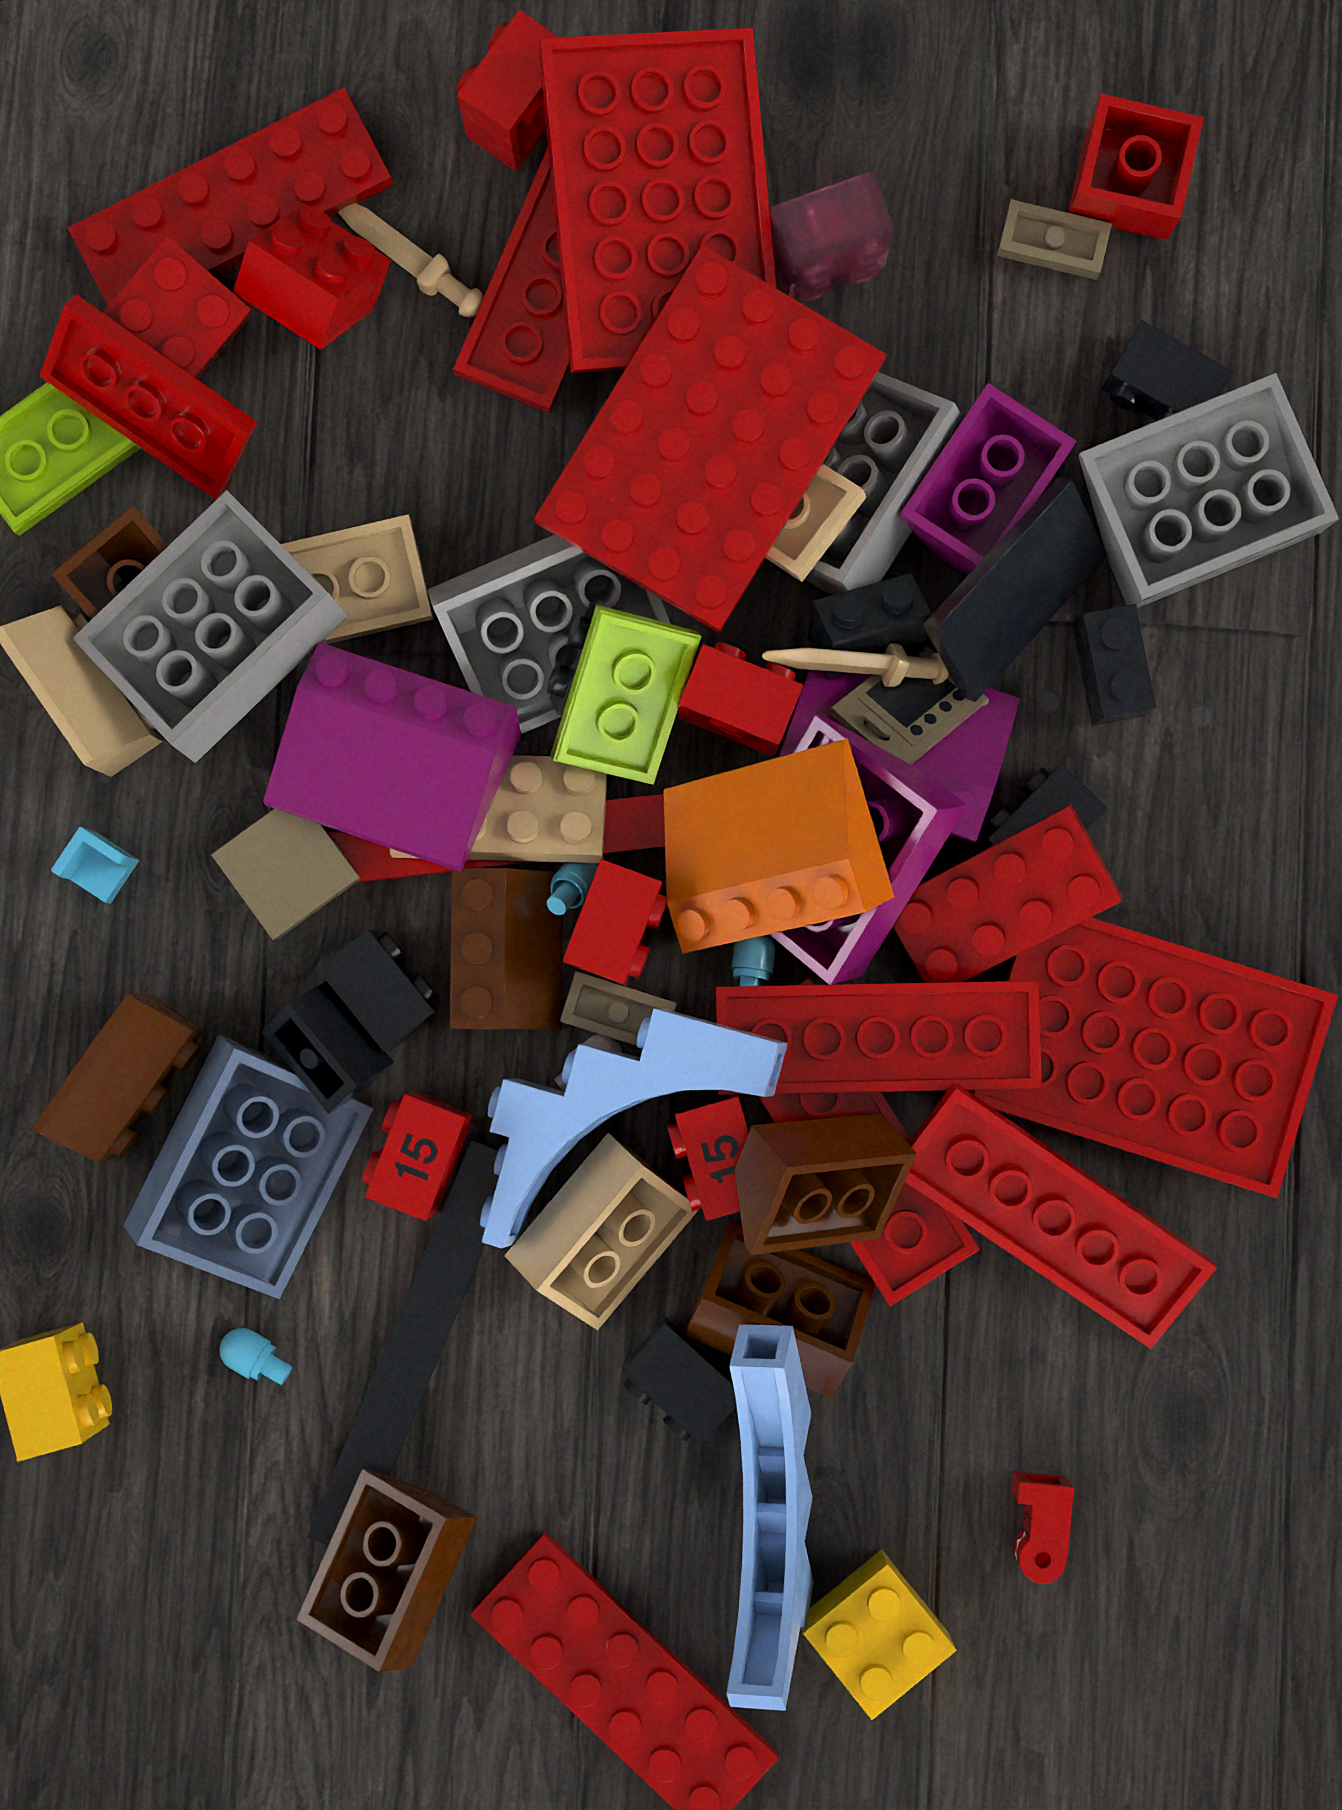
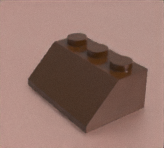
(504, 951)
(120, 1078)
(819, 1181)
(784, 1290)
(386, 1570)

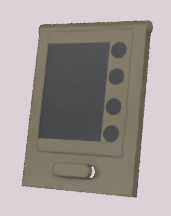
(908, 715)

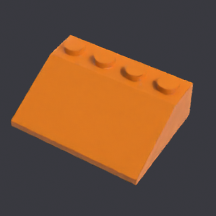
(771, 848)

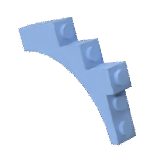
(601, 1082)
(776, 1513)

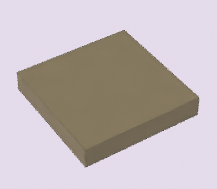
(285, 869)

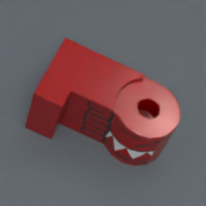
(1044, 1541)

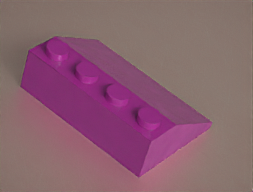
(392, 756)
(962, 762)
(911, 825)

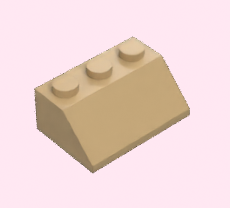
(76, 693)
(601, 1232)

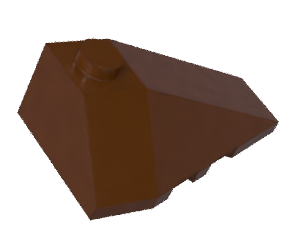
(109, 561)

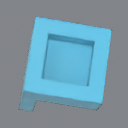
(95, 864)

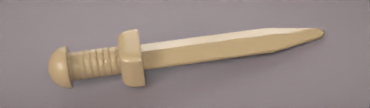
(431, 273)
(891, 665)

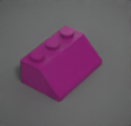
(985, 479)

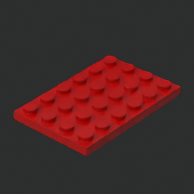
(647, 164)
(710, 438)
(1170, 1052)

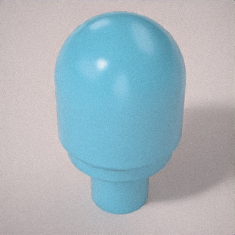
(570, 886)
(753, 960)
(252, 1356)

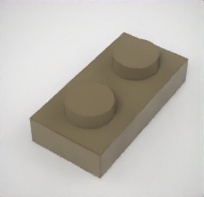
(1054, 239)
(609, 1007)

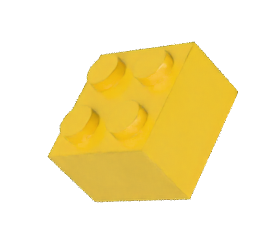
(52, 1391)
(877, 1634)

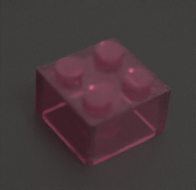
(831, 237)

